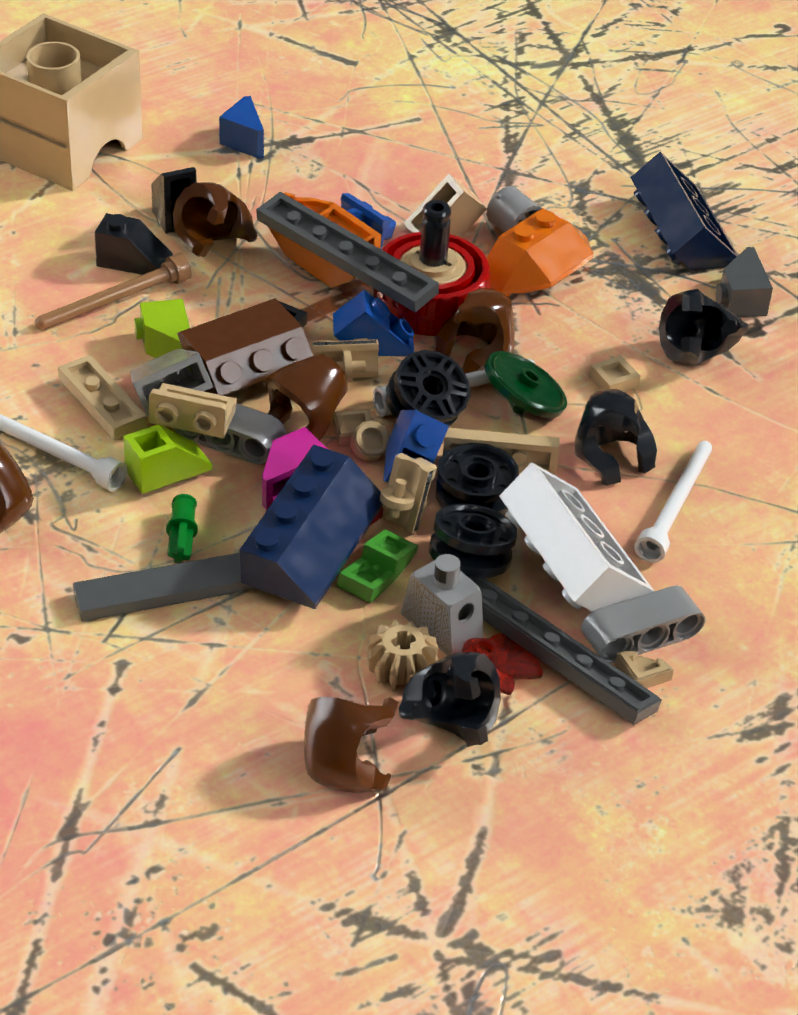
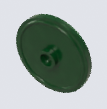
(525, 385)

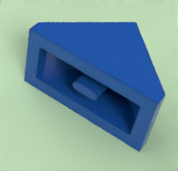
(242, 128)

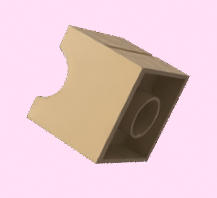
(65, 99)

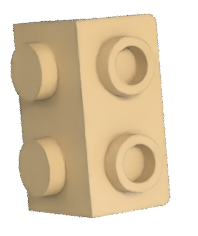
(191, 410)

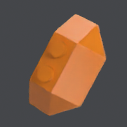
(537, 254)
(312, 263)

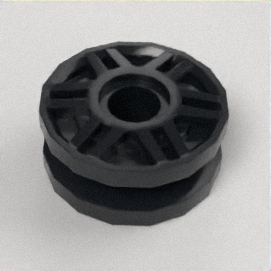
(430, 385)
(475, 476)
(476, 537)

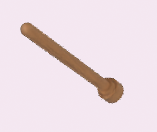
(174, 269)

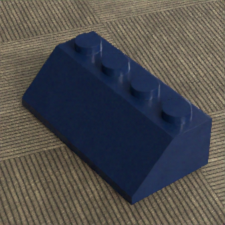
(682, 216)
(310, 528)

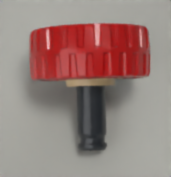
(444, 258)

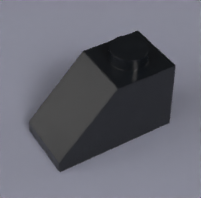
(165, 192)
(128, 245)

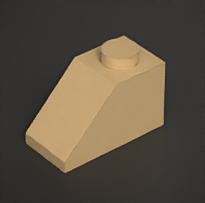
(463, 202)

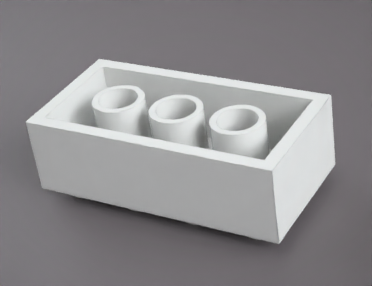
(572, 541)

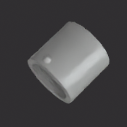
(509, 208)

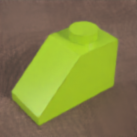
(160, 324)

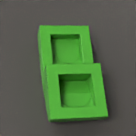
(379, 566)

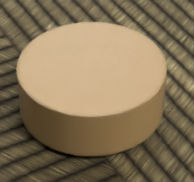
(369, 440)

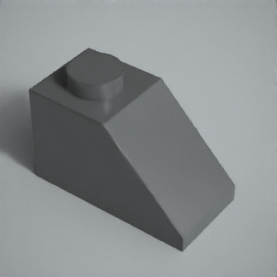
(745, 286)

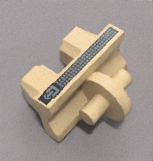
(355, 357)
(407, 491)

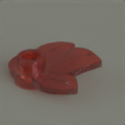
(509, 659)

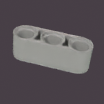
(247, 435)
(643, 623)

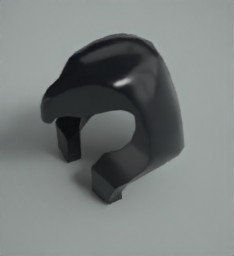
(697, 328)
(608, 418)
(455, 695)

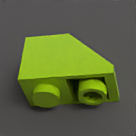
(161, 458)

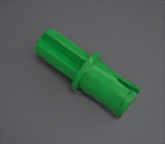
(182, 527)

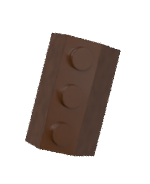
(247, 345)

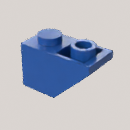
(372, 320)
(414, 436)

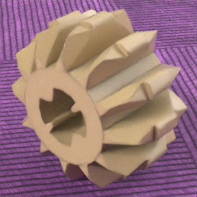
(400, 652)

